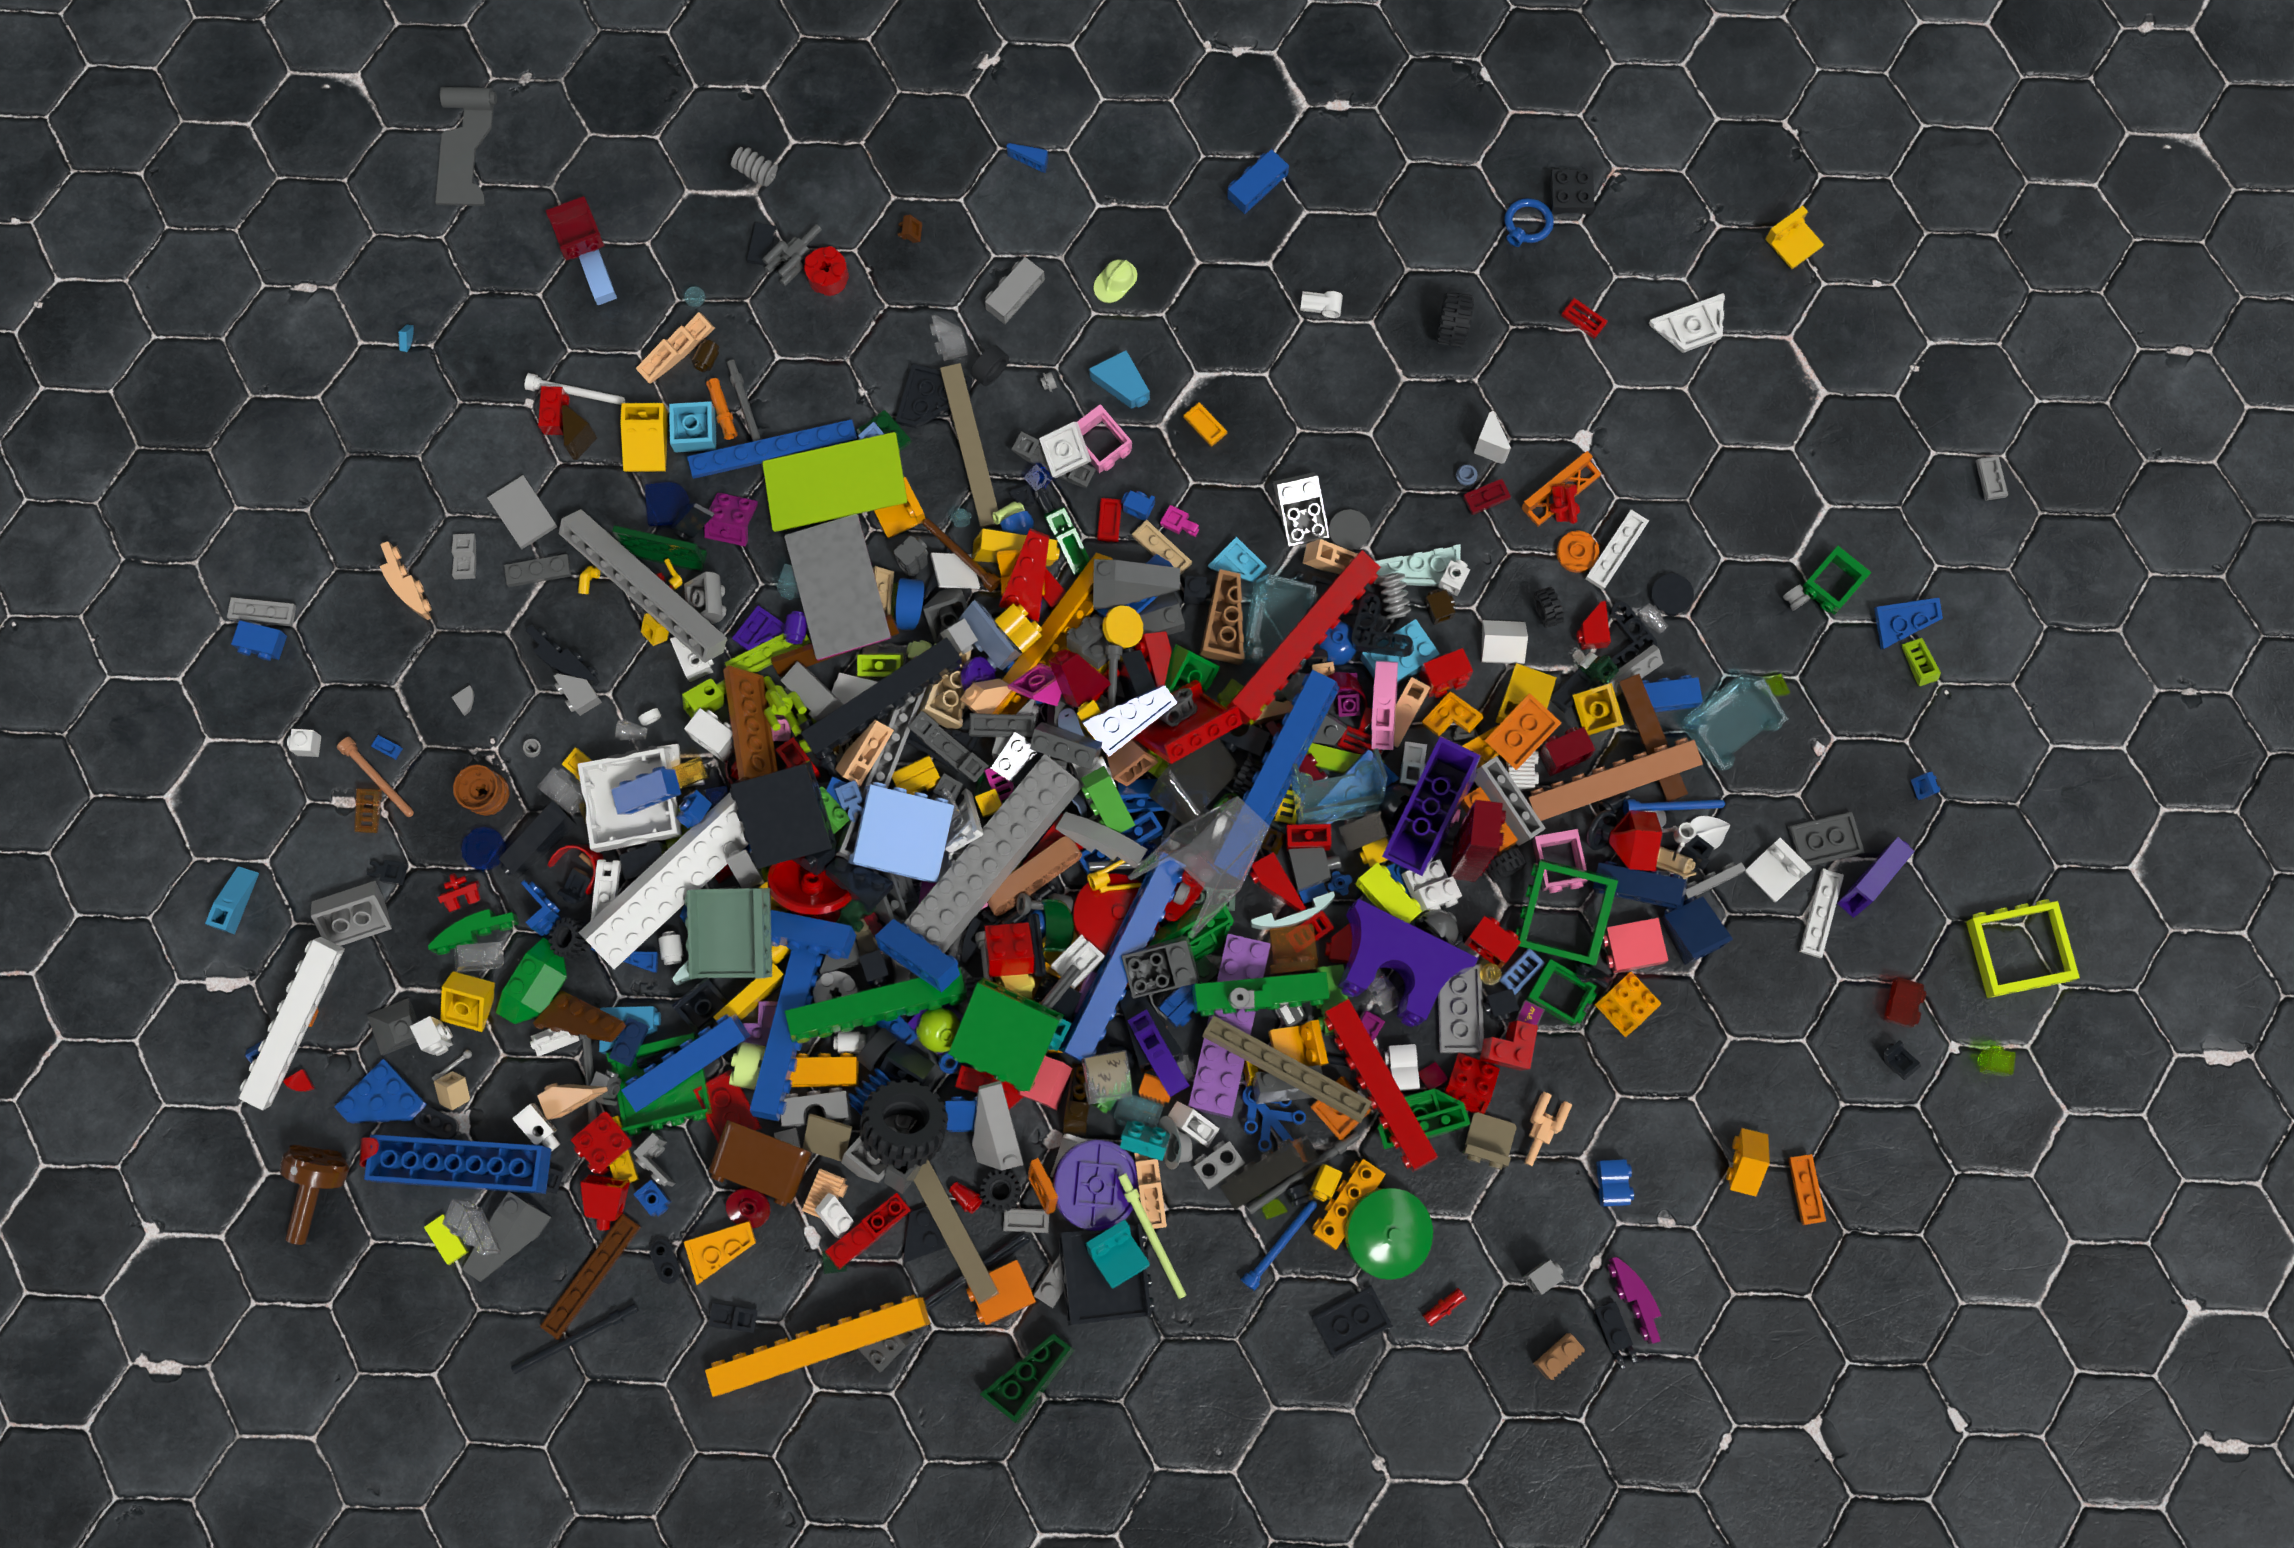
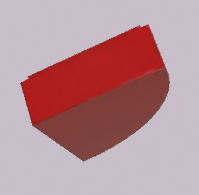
(299, 1082)

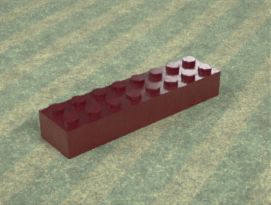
(1477, 840)

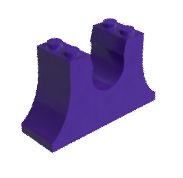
(1432, 806)
(1416, 955)

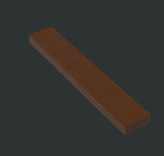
(806, 654)
(1649, 730)
(590, 1276)

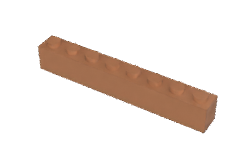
(1615, 780)

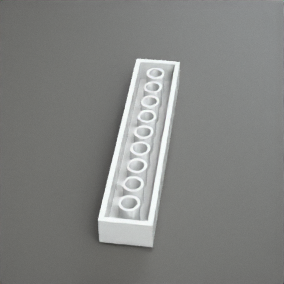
(663, 886)

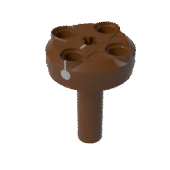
(312, 1170)

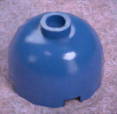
(1339, 644)

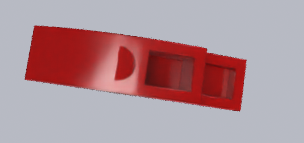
(868, 1231)

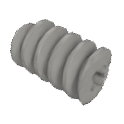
(753, 167)
(1395, 595)

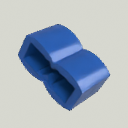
(1614, 1183)

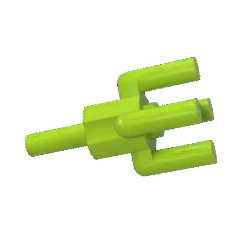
(781, 704)

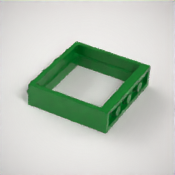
(1602, 918)

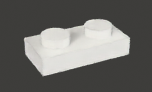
(834, 1215)

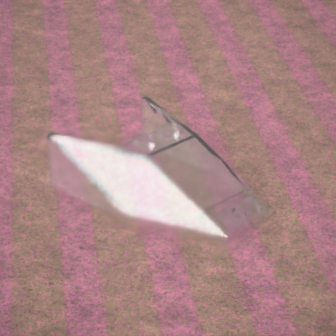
(1215, 852)

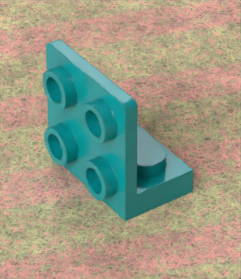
(1145, 1140)
(1117, 1254)

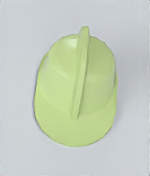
(1115, 281)

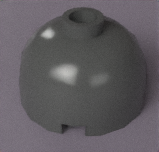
(1439, 924)

